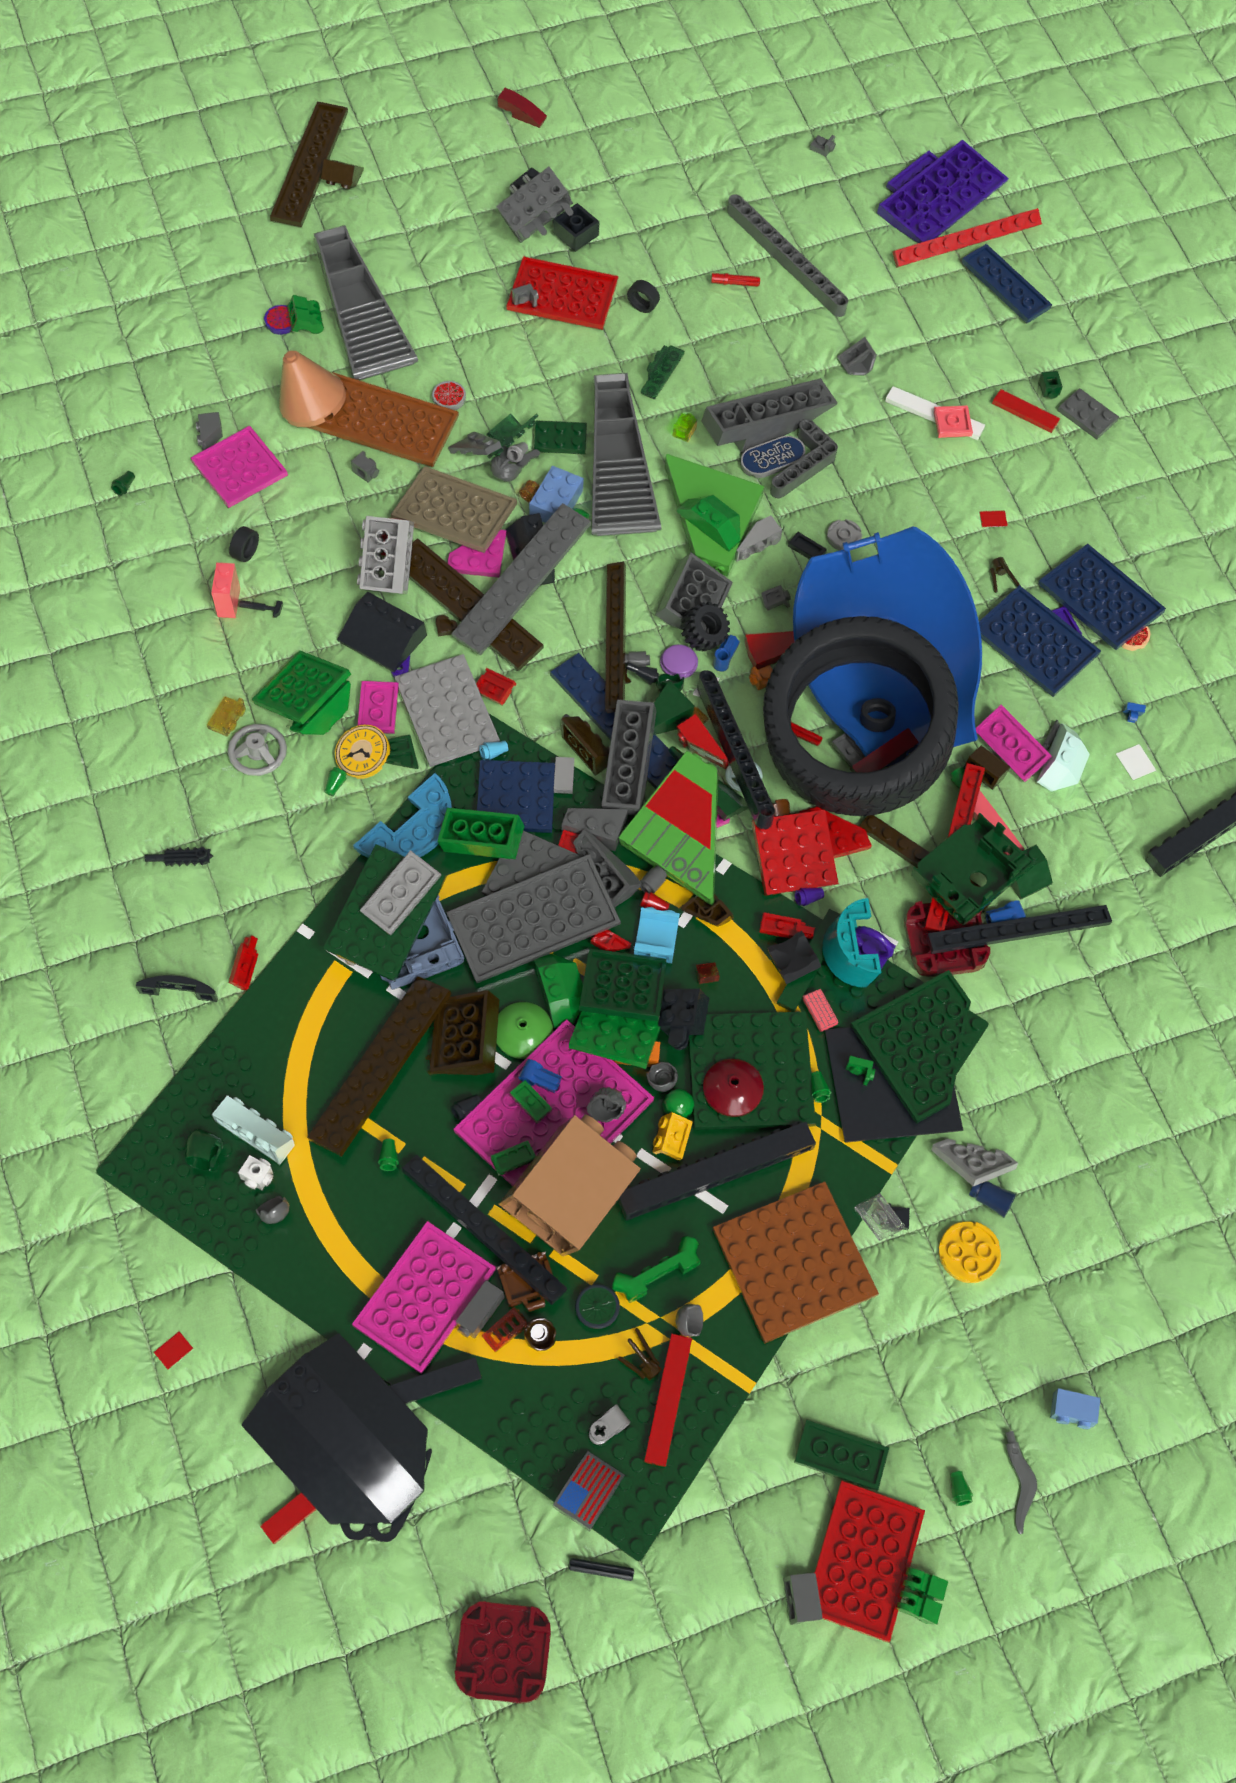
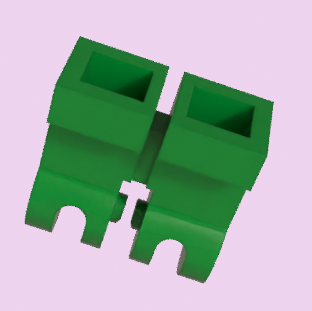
(305, 315)
(929, 1589)

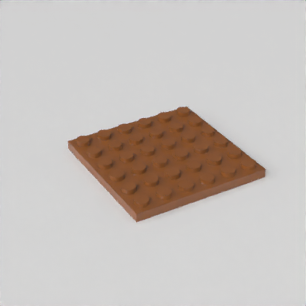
(795, 1262)

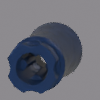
(993, 1197)

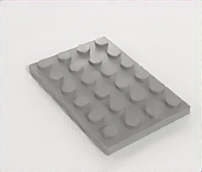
(446, 710)

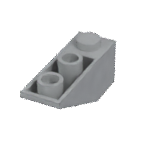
(763, 534)

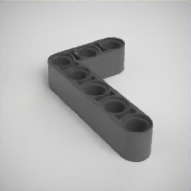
(822, 455)

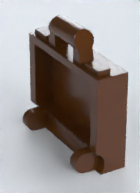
(519, 1291)

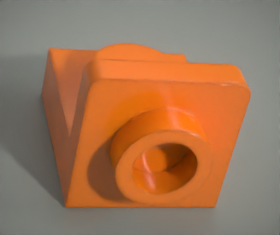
(760, 677)

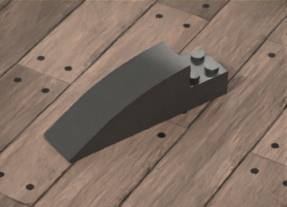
(767, 414)

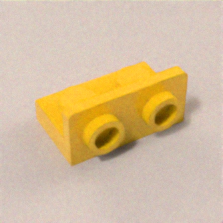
(672, 1135)

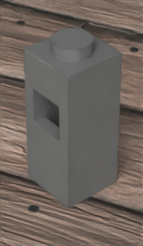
(479, 1310)

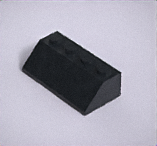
(521, 533)

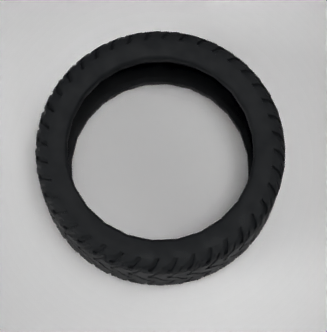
(861, 641)

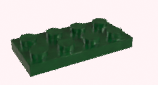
(841, 1455)

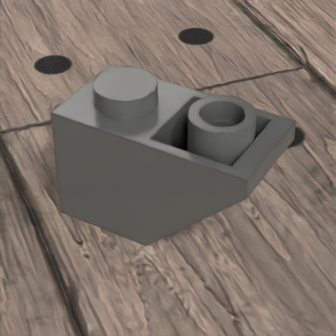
(209, 428)

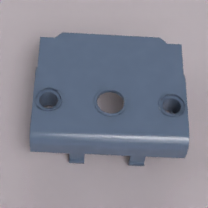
(438, 945)

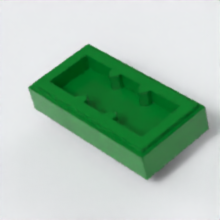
(513, 1158)

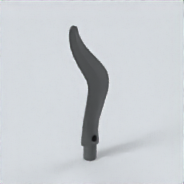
(1026, 1477)

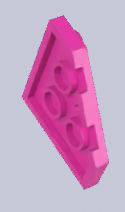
(473, 562)

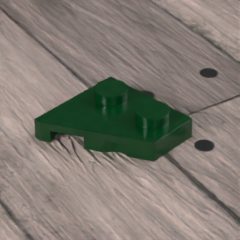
(402, 752)

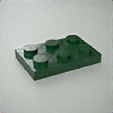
(560, 437)

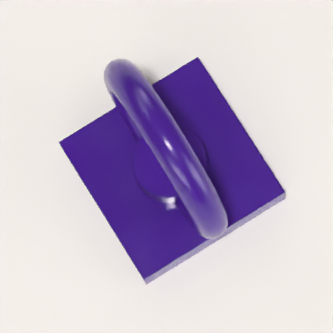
(874, 942)

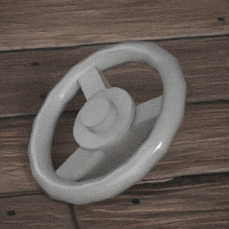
(256, 749)

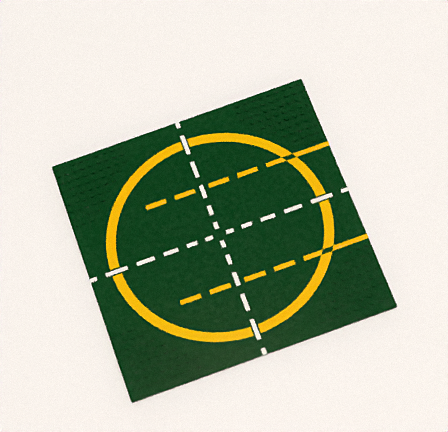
(351, 1222)

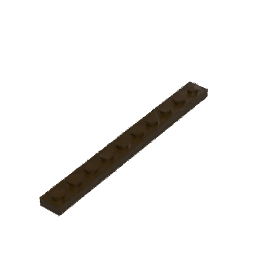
(615, 635)

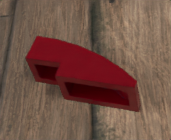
(521, 108)

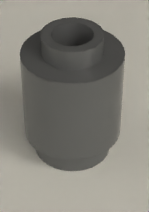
(637, 658)
(653, 879)

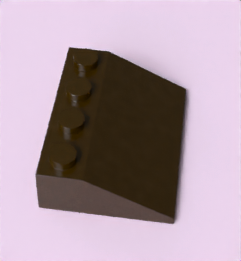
(466, 1035)

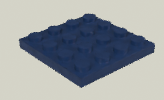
(518, 790)

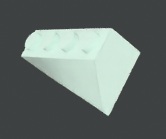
(253, 1129)

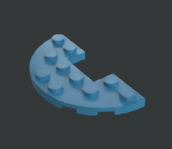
(420, 831)

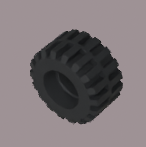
(713, 618)

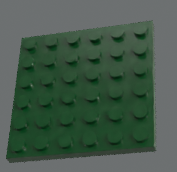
(778, 1050)

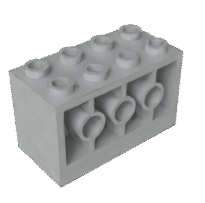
(398, 554)

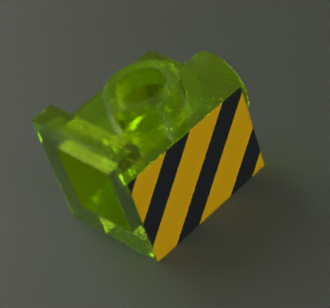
(685, 423)

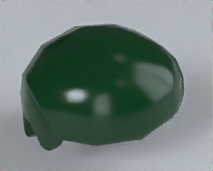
(663, 679)

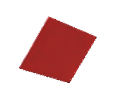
(993, 518)
(173, 1350)

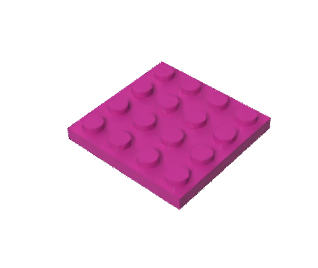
(239, 466)

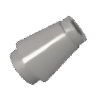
(516, 452)

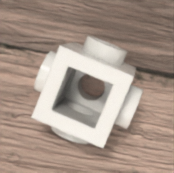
(256, 1173)

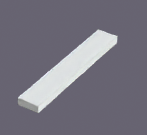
(923, 408)

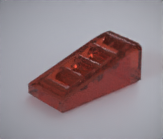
(514, 1312)

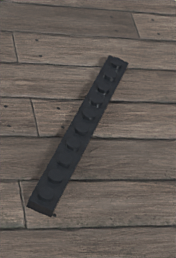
(1018, 929)
(484, 1230)

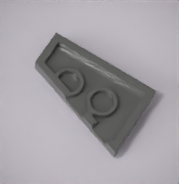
(477, 444)

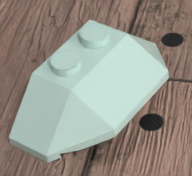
(1067, 760)

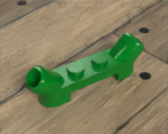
(635, 1287)

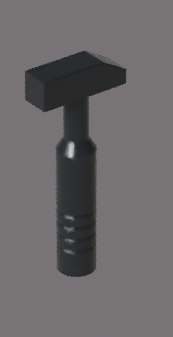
(261, 606)

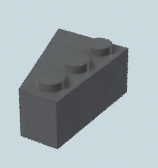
(602, 823)

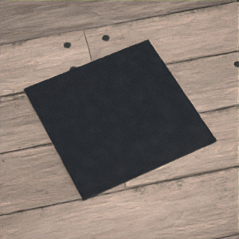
(875, 1109)

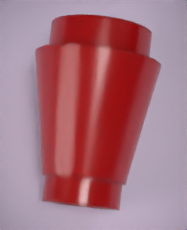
(654, 901)

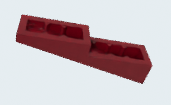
(886, 753)

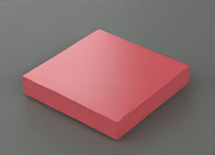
(953, 421)

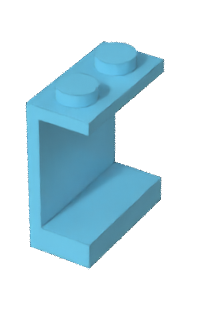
(657, 933)

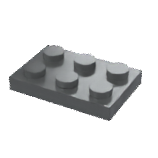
(1088, 413)

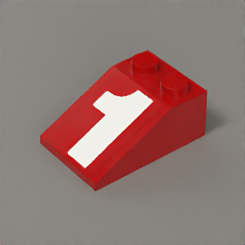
(699, 741)

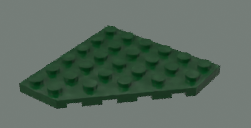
(919, 1043)

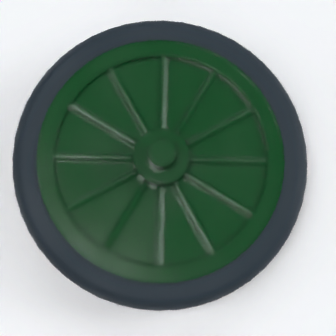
(597, 1306)

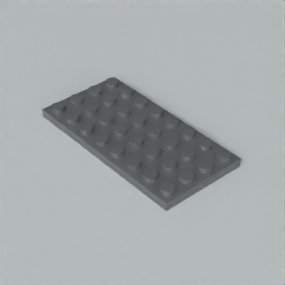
(533, 918)

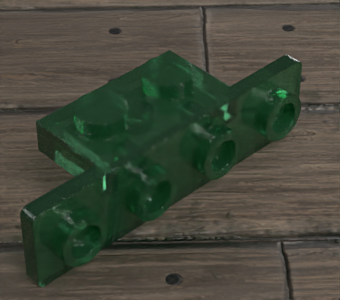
(661, 370)
(508, 430)

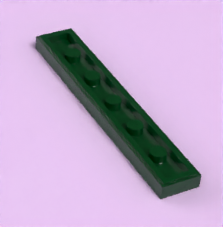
(796, 989)

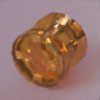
(529, 490)

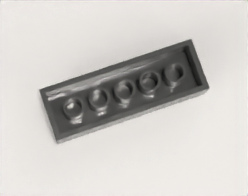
(629, 756)

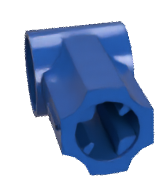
(725, 653)
(1010, 911)
(536, 1075)

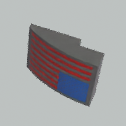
(588, 1491)

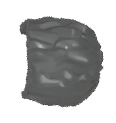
(606, 1105)

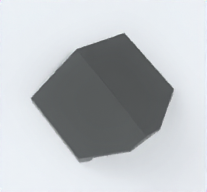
(858, 358)

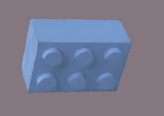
(556, 489)

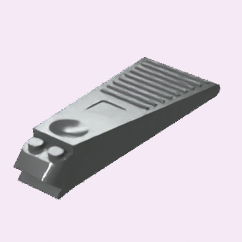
(364, 318)
(621, 476)

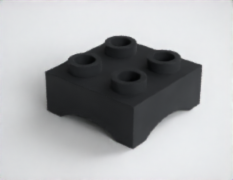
(794, 957)

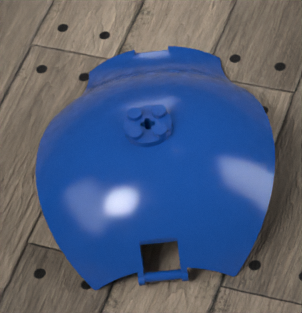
(906, 583)

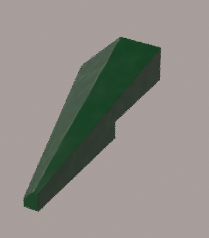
(728, 800)

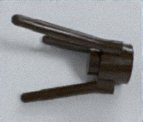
(1000, 567)
(650, 1366)

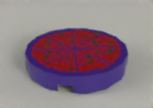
(278, 320)

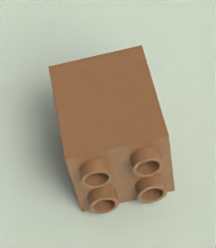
(571, 1184)

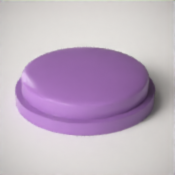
(679, 660)

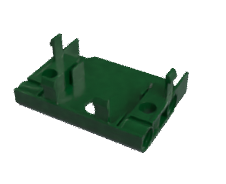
(970, 851)

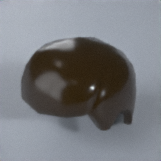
(540, 1334)

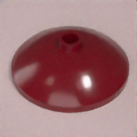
(729, 1098)

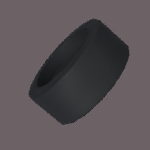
(648, 290)
(244, 544)
(879, 705)

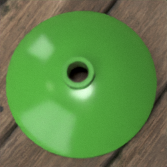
(522, 1041)

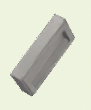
(564, 775)

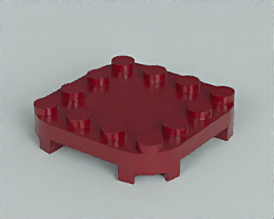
(932, 965)
(503, 1652)

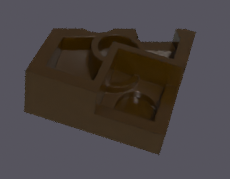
(717, 914)

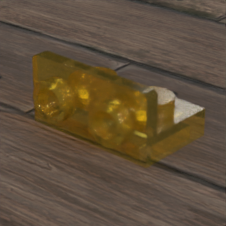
(226, 716)

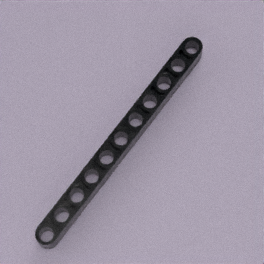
(736, 750)

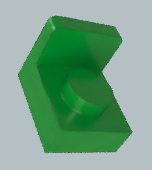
(861, 1066)

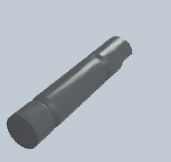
(1050, 737)

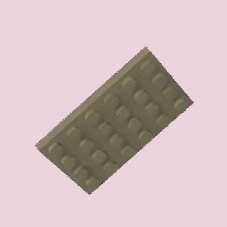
(455, 509)

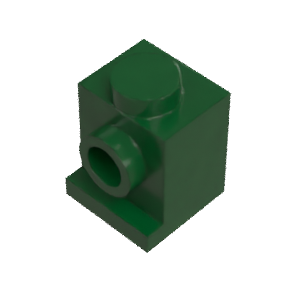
(1050, 388)

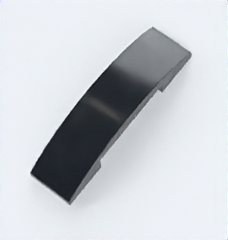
(153, 984)

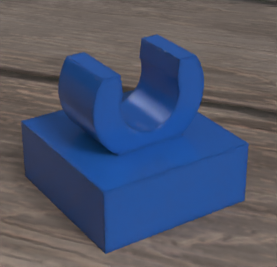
(1134, 710)

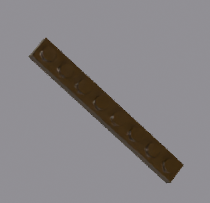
(897, 842)

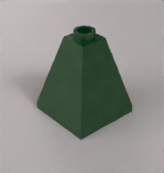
(671, 709)

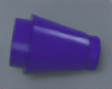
(808, 895)

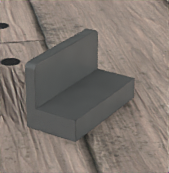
(802, 1598)

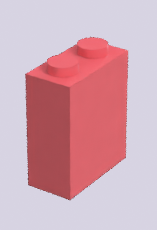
(226, 590)

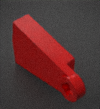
(767, 648)

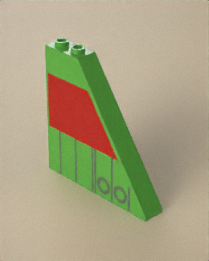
(680, 826)

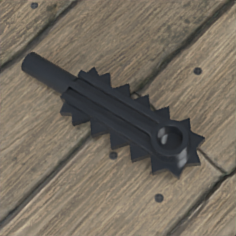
(182, 856)

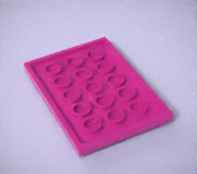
(423, 1297)

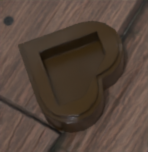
(445, 626)

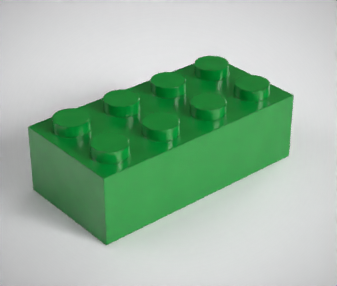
(481, 833)

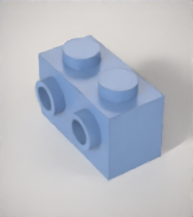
(1075, 1408)

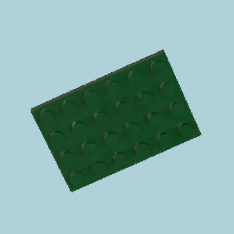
(362, 940)

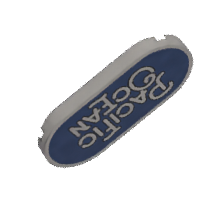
(772, 456)

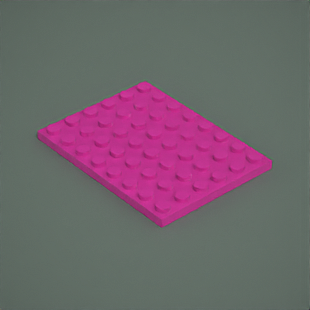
(503, 1124)

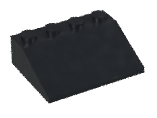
(382, 632)

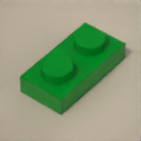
(530, 1101)

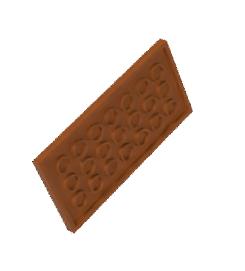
(390, 422)

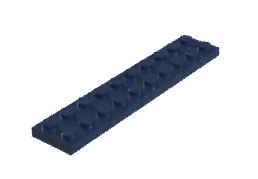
(588, 692)

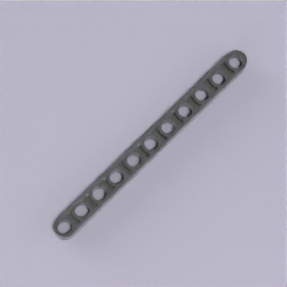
(787, 255)

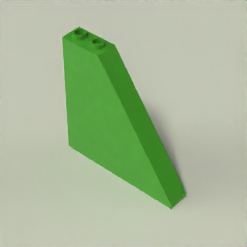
(694, 481)

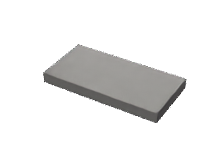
(400, 893)

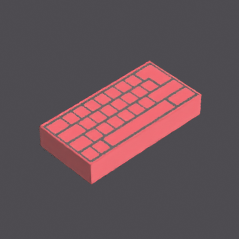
(820, 1010)

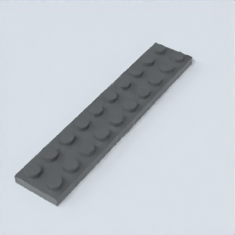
(521, 579)

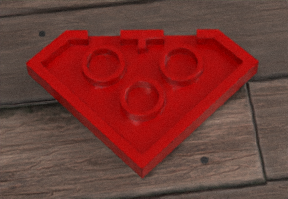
(844, 835)

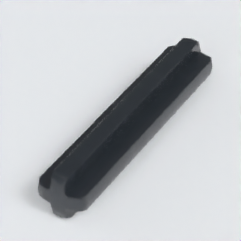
(601, 1569)

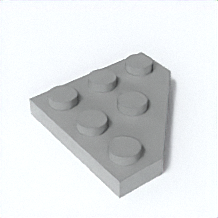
(973, 1161)

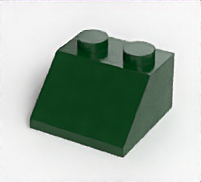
(1036, 878)

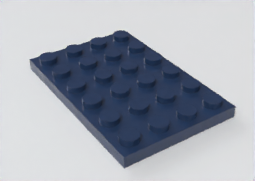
(1101, 596)
(1037, 641)

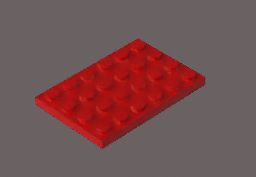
(566, 292)
(866, 1560)

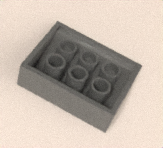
(691, 585)

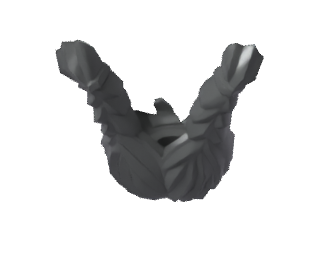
(509, 471)

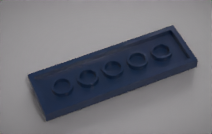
(1006, 283)

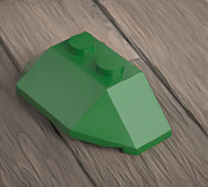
(713, 519)
(327, 714)
(560, 987)

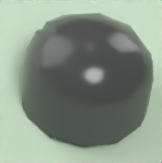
(662, 1076)
(273, 1210)
(689, 1320)

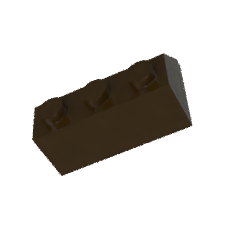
(585, 743)

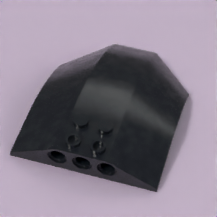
(342, 1436)

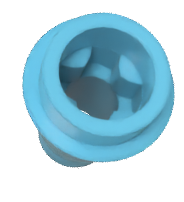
(492, 749)

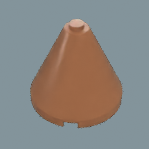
(308, 391)

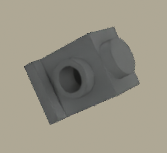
(364, 467)

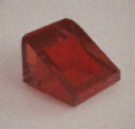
(707, 972)

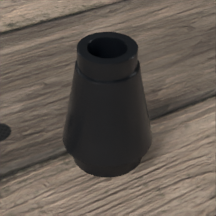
(465, 1106)

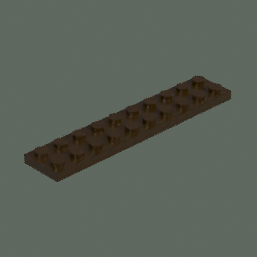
(307, 164)
(461, 596)
(379, 1066)

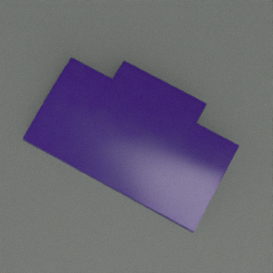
(939, 191)

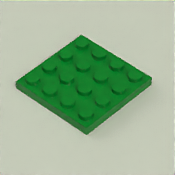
(301, 687)
(615, 1038)

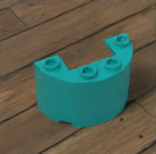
(842, 950)

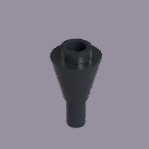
(647, 674)

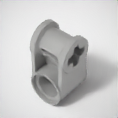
(611, 1423)

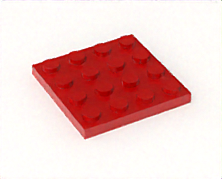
(795, 853)

